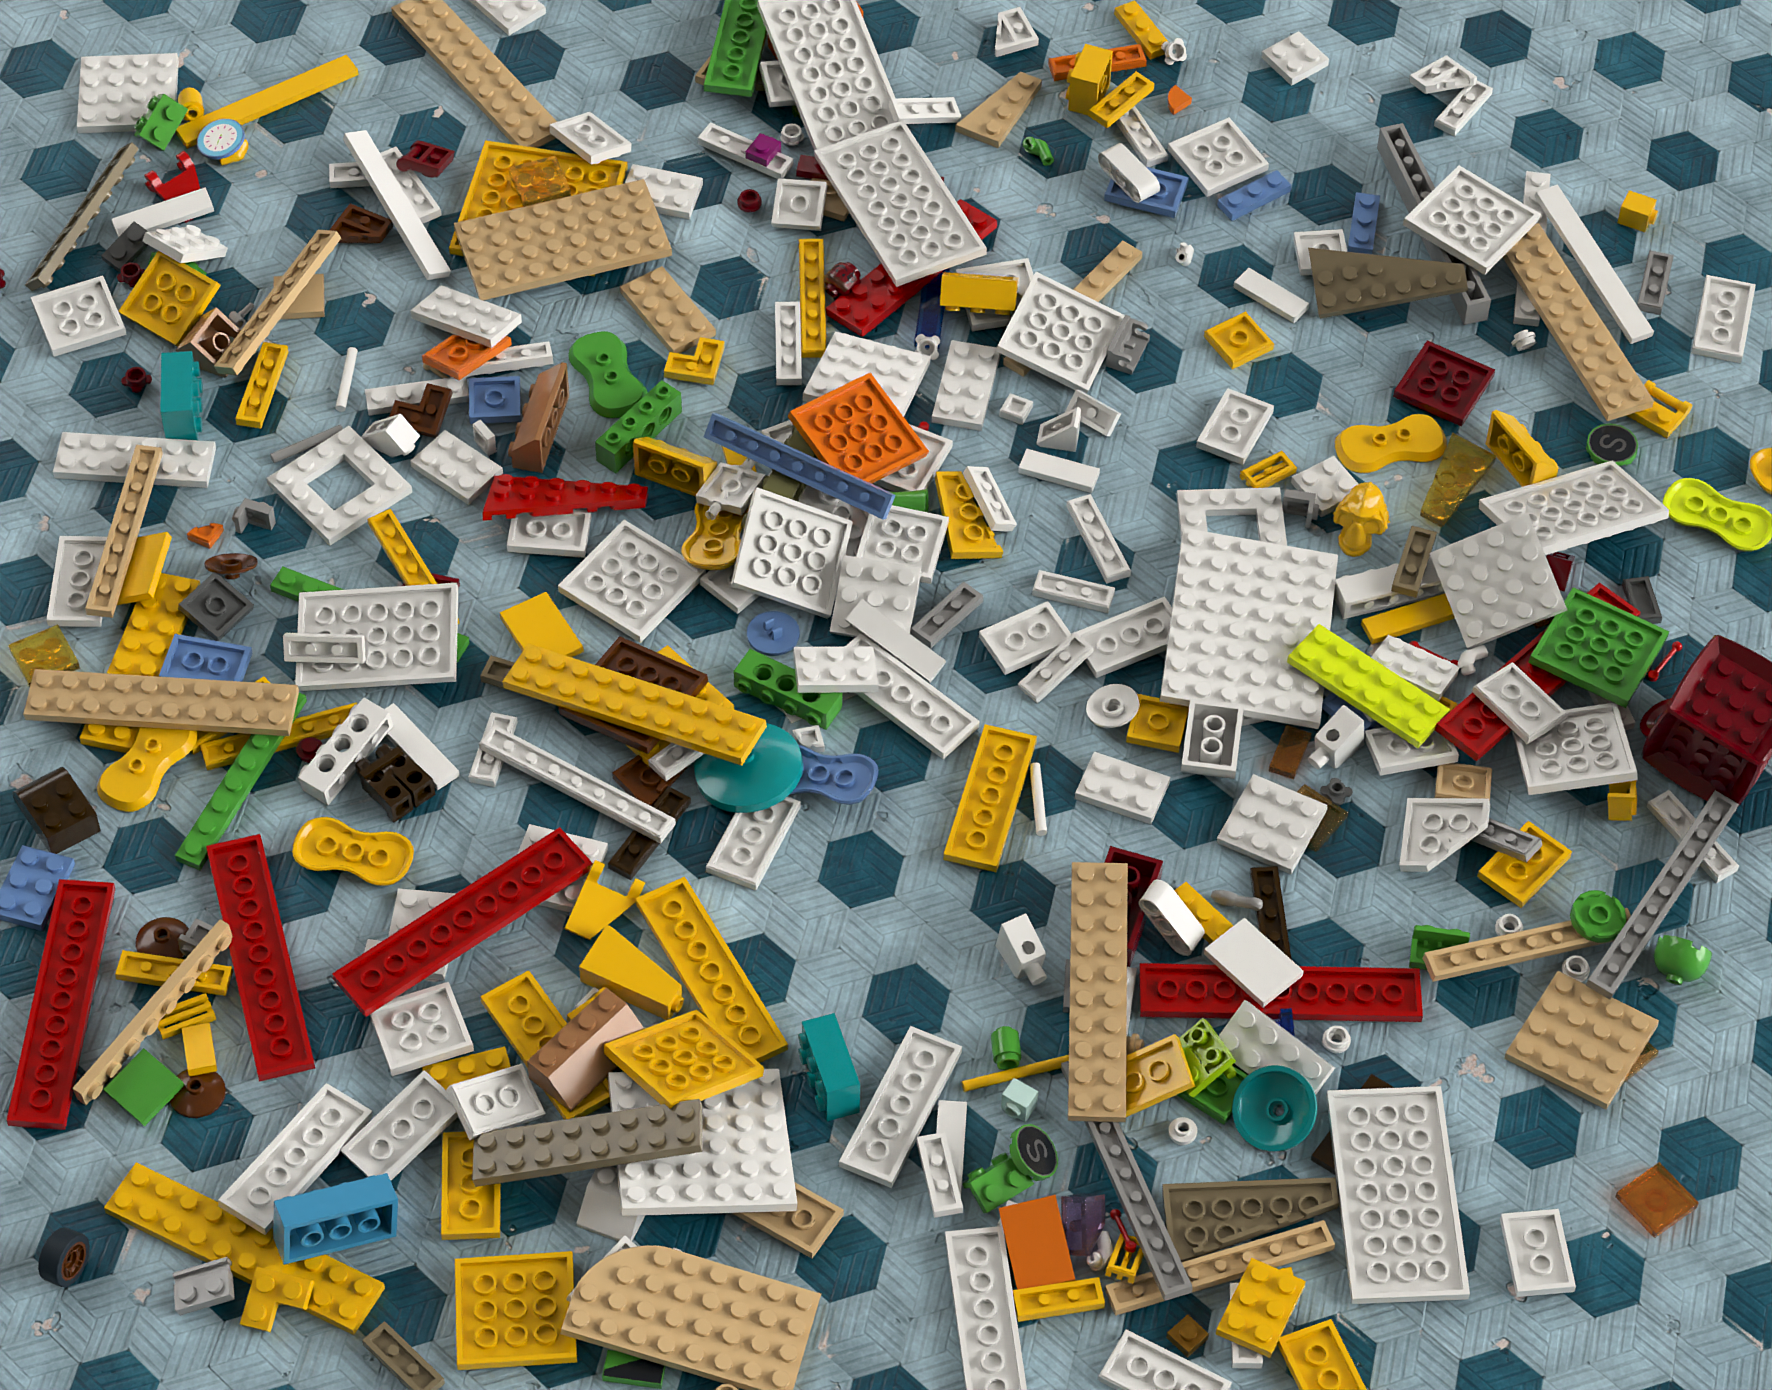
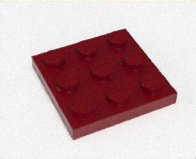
(1444, 383)

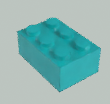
(180, 394)
(829, 1067)

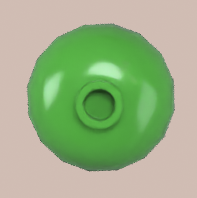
(1680, 960)

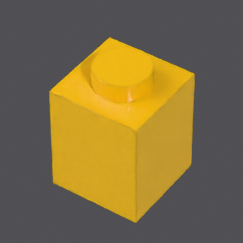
(1637, 211)

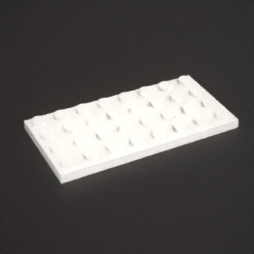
(829, 67)
(900, 203)
(1397, 1195)

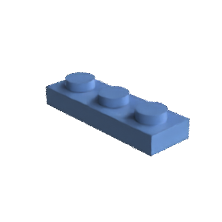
(1254, 195)
(1363, 223)

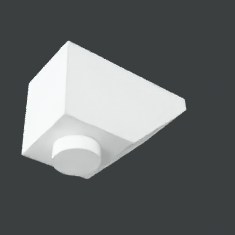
(391, 436)

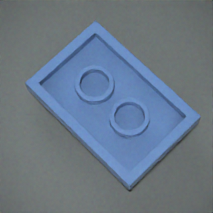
(1163, 203)
(205, 659)
(32, 887)

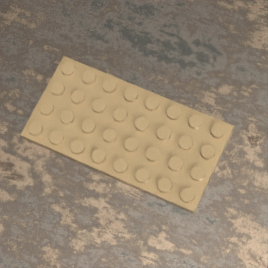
(562, 239)

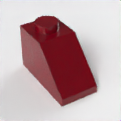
(1561, 567)

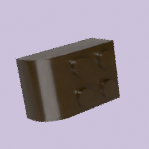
(57, 810)

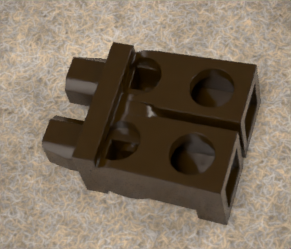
(395, 781)

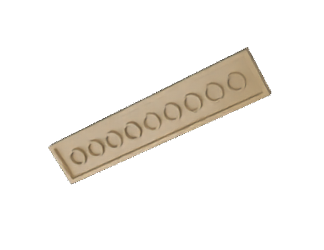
(476, 71)
(1576, 326)
(161, 702)
(1098, 992)

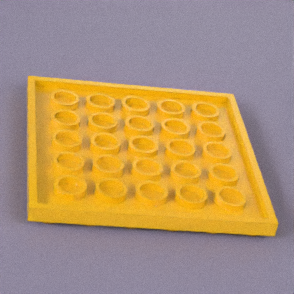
(494, 191)

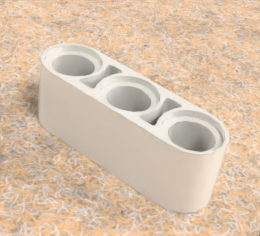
(1128, 173)
(1171, 917)

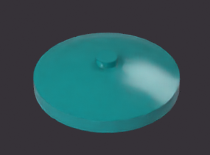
(762, 780)

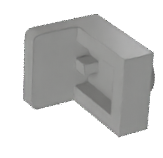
(1301, 504)
(253, 513)
(193, 936)

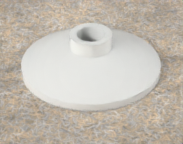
(1112, 706)

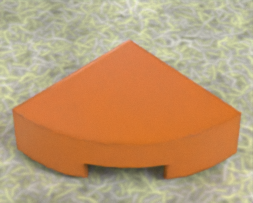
(1178, 100)
(205, 535)

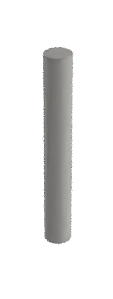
(304, 444)

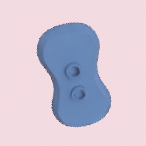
(839, 777)

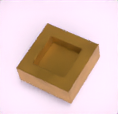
(1187, 1335)

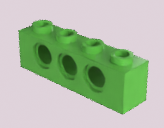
(644, 419)
(777, 686)

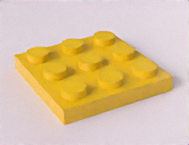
(169, 298)

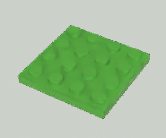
(1599, 647)

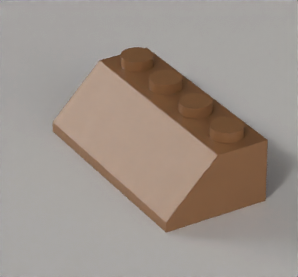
(540, 419)
(575, 1057)

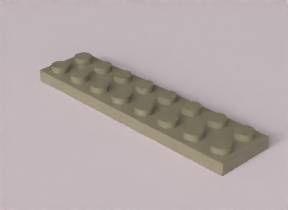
(587, 1142)

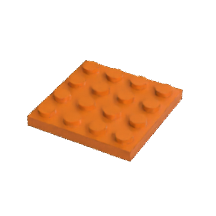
(859, 430)

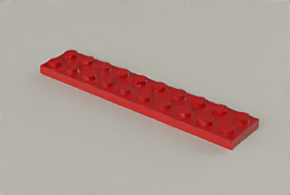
(1476, 727)
(462, 921)
(260, 958)
(1317, 995)
(61, 1005)

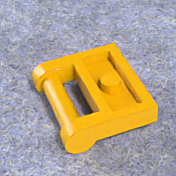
(1658, 417)

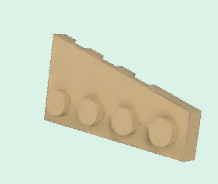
(1001, 111)

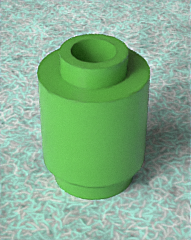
(1006, 1048)

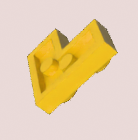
(698, 368)
(268, 1291)

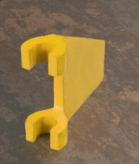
(599, 905)

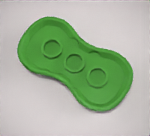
(603, 363)

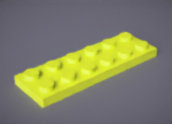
(1368, 685)

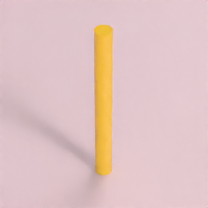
(1018, 1072)

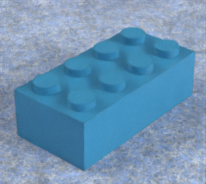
(335, 1218)

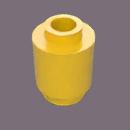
(193, 102)

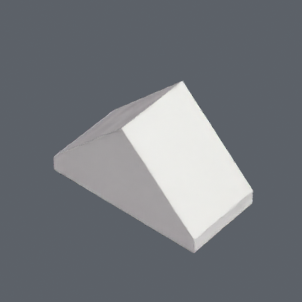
(1061, 431)

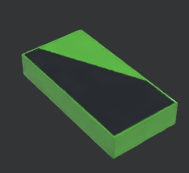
(632, 1370)

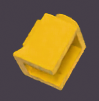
(1622, 801)

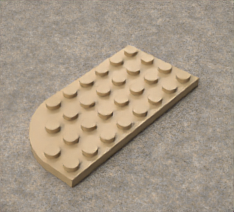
(694, 1316)

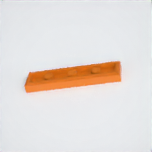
(1122, 59)

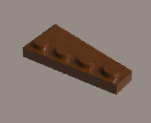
(642, 781)

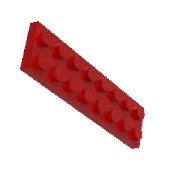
(879, 297)

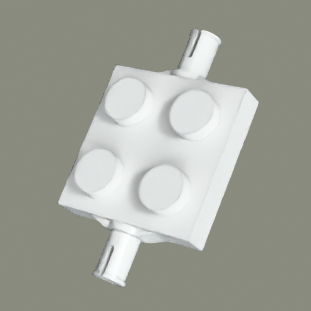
(730, 488)

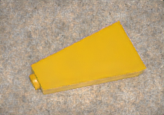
(630, 975)

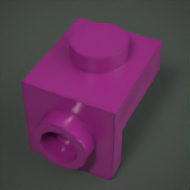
(763, 149)

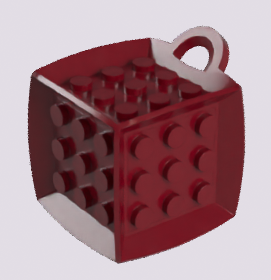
(1715, 724)

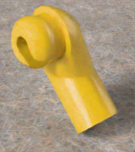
(237, 156)

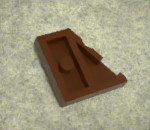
(361, 226)

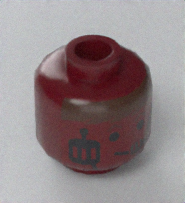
(841, 279)

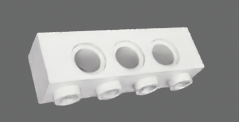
(360, 745)

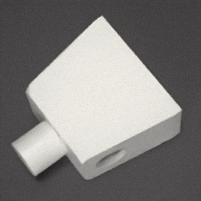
(1338, 739)
(1022, 949)

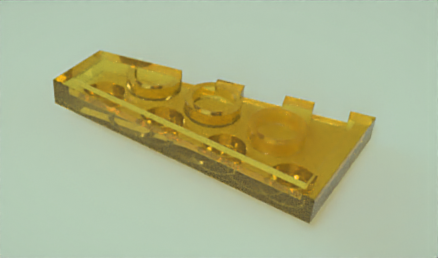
(1455, 478)

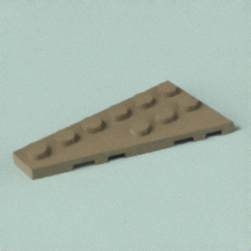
(1368, 281)
(1222, 1214)

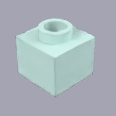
(1019, 1100)

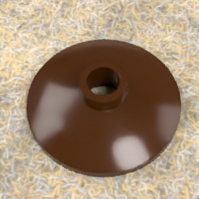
(231, 564)
(149, 943)
(201, 1101)

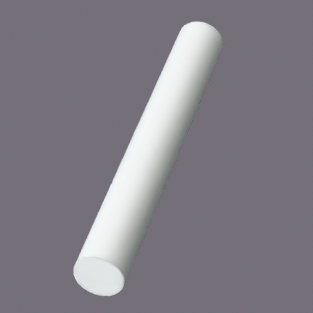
(346, 379)
(1038, 799)

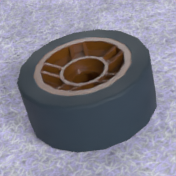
(63, 1257)

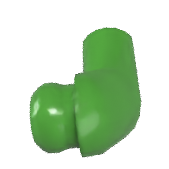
(1038, 148)

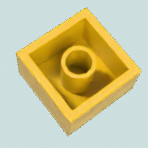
(1089, 78)

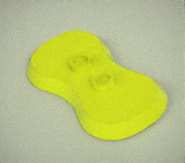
(1701, 506)

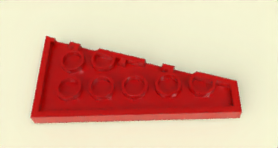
(557, 497)

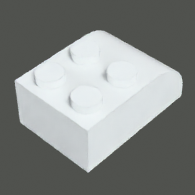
(1212, 738)

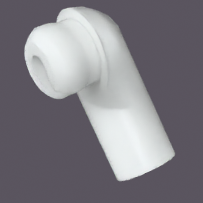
(1184, 254)
(1469, 657)
(1101, 1257)

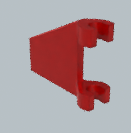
(179, 185)

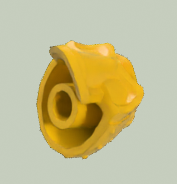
(1361, 515)

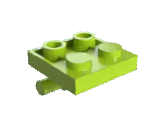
(1206, 1056)

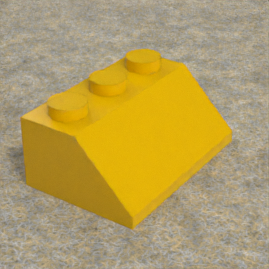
(979, 292)
(1518, 450)
(671, 465)

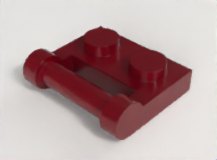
(432, 160)

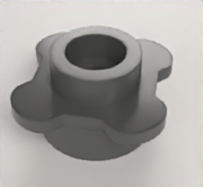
(1336, 791)

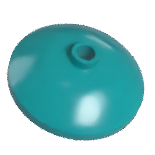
(1257, 1103)

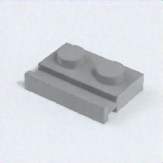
(203, 1286)

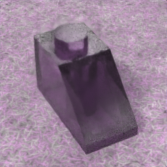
(1082, 1221)

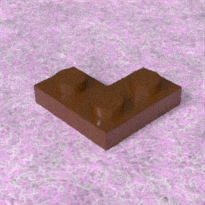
(429, 415)

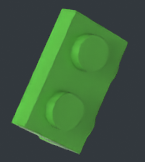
(160, 121)
(1428, 938)
(997, 1182)

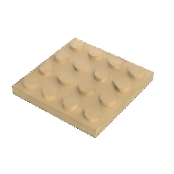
(1581, 1040)

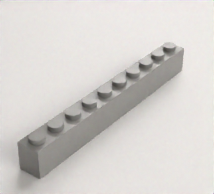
(1414, 186)

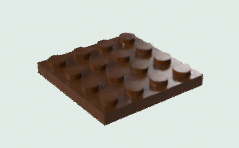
(648, 666)

